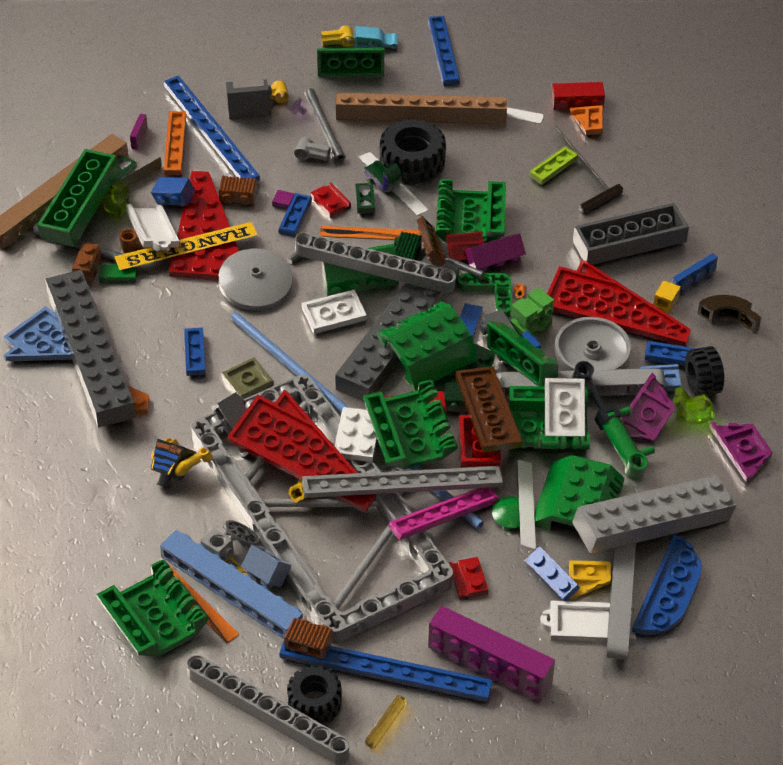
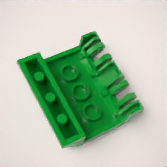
(471, 210)
(431, 344)
(528, 412)
(411, 427)
(573, 484)
(155, 612)

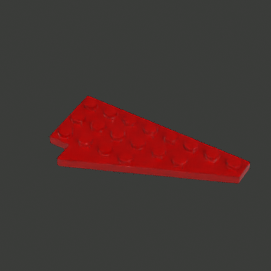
(199, 217)
(596, 294)
(292, 442)

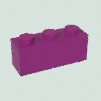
(496, 252)

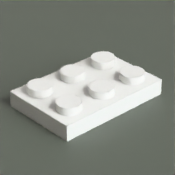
(334, 311)
(564, 407)
(356, 435)

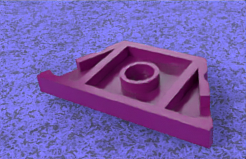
(649, 411)
(743, 446)

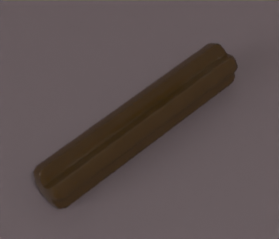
(601, 198)

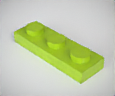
(553, 165)

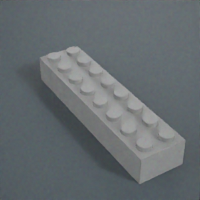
(653, 514)

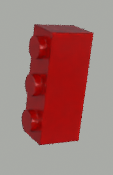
(577, 95)

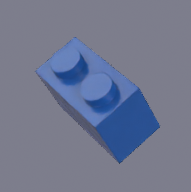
(173, 191)

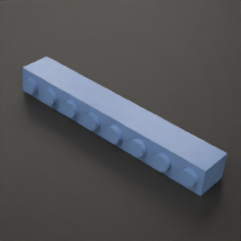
(229, 583)

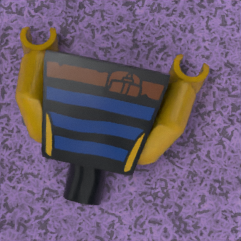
(175, 460)

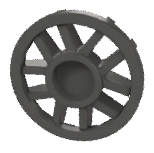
(241, 533)

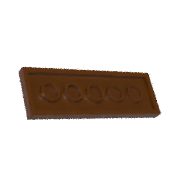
(488, 409)

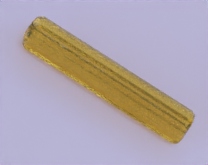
(385, 721)

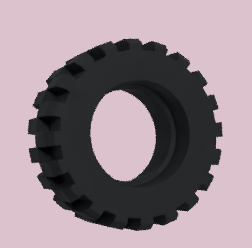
(413, 135)

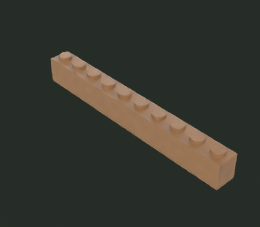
(425, 107)
(32, 207)

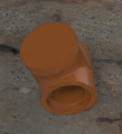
(129, 241)

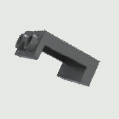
(248, 101)

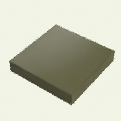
(247, 378)

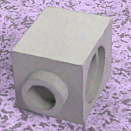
(218, 544)

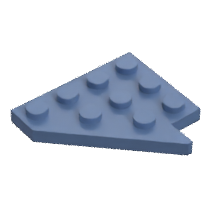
(37, 339)

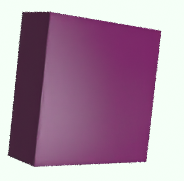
(282, 199)

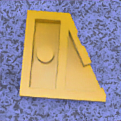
(589, 575)

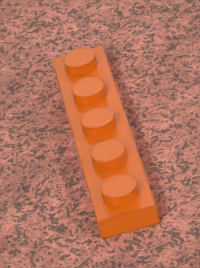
(175, 143)

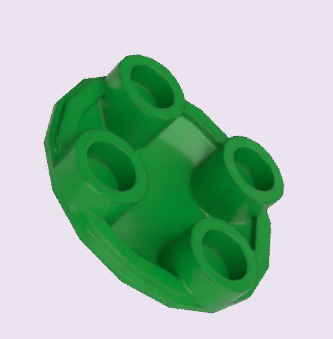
(507, 512)

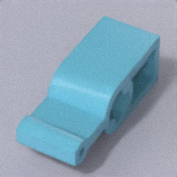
(374, 38)

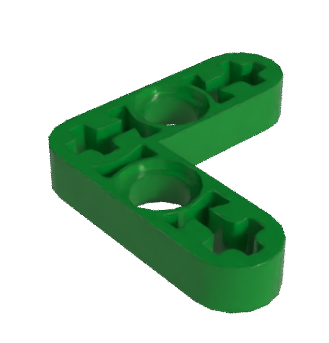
(497, 287)

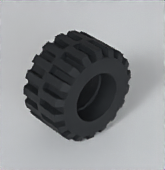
(704, 371)
(315, 680)

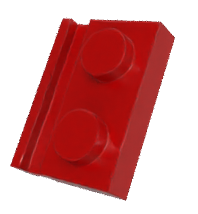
(330, 200)
(459, 242)
(469, 578)

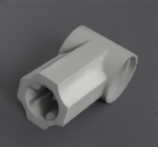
(307, 149)

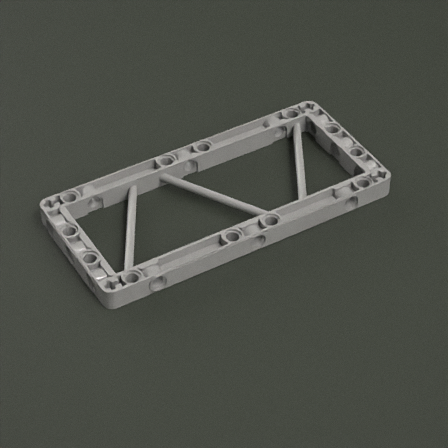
(403, 596)

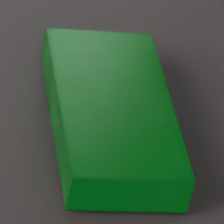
(111, 273)

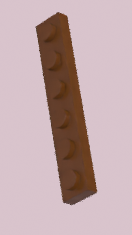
(430, 242)

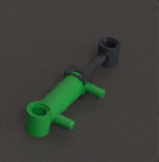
(609, 420)

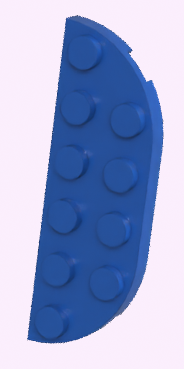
(670, 589)

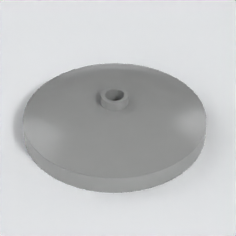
(255, 279)
(592, 341)

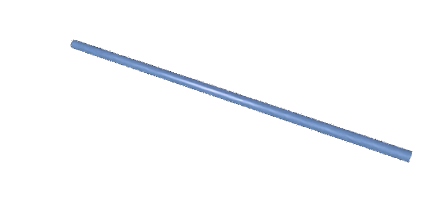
(335, 402)

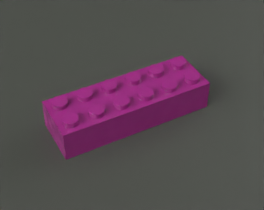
(491, 653)

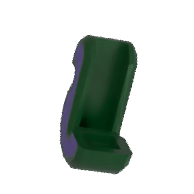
(384, 178)

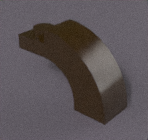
(729, 307)

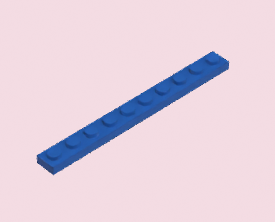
(210, 128)
(397, 672)

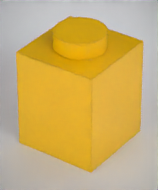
(666, 296)

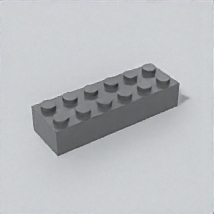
(630, 234)

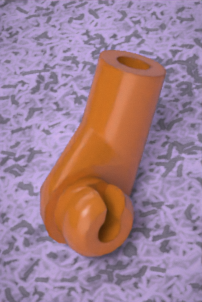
(520, 291)

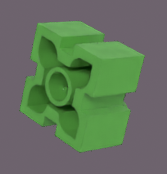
(532, 313)

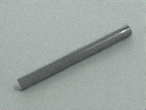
(464, 267)

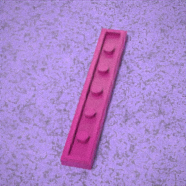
(442, 512)

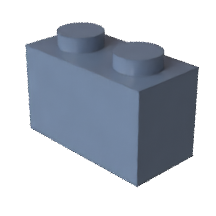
(265, 566)

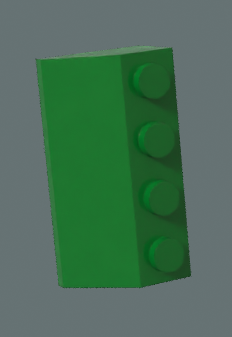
(350, 61)
(342, 279)
(520, 353)

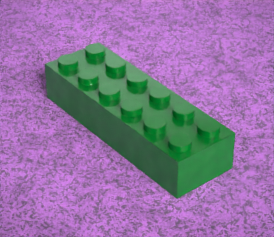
(79, 197)

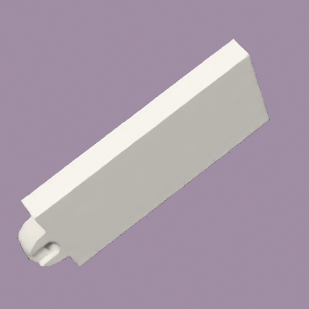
(153, 227)
(580, 621)

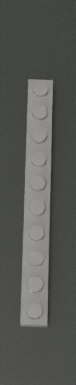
(401, 481)

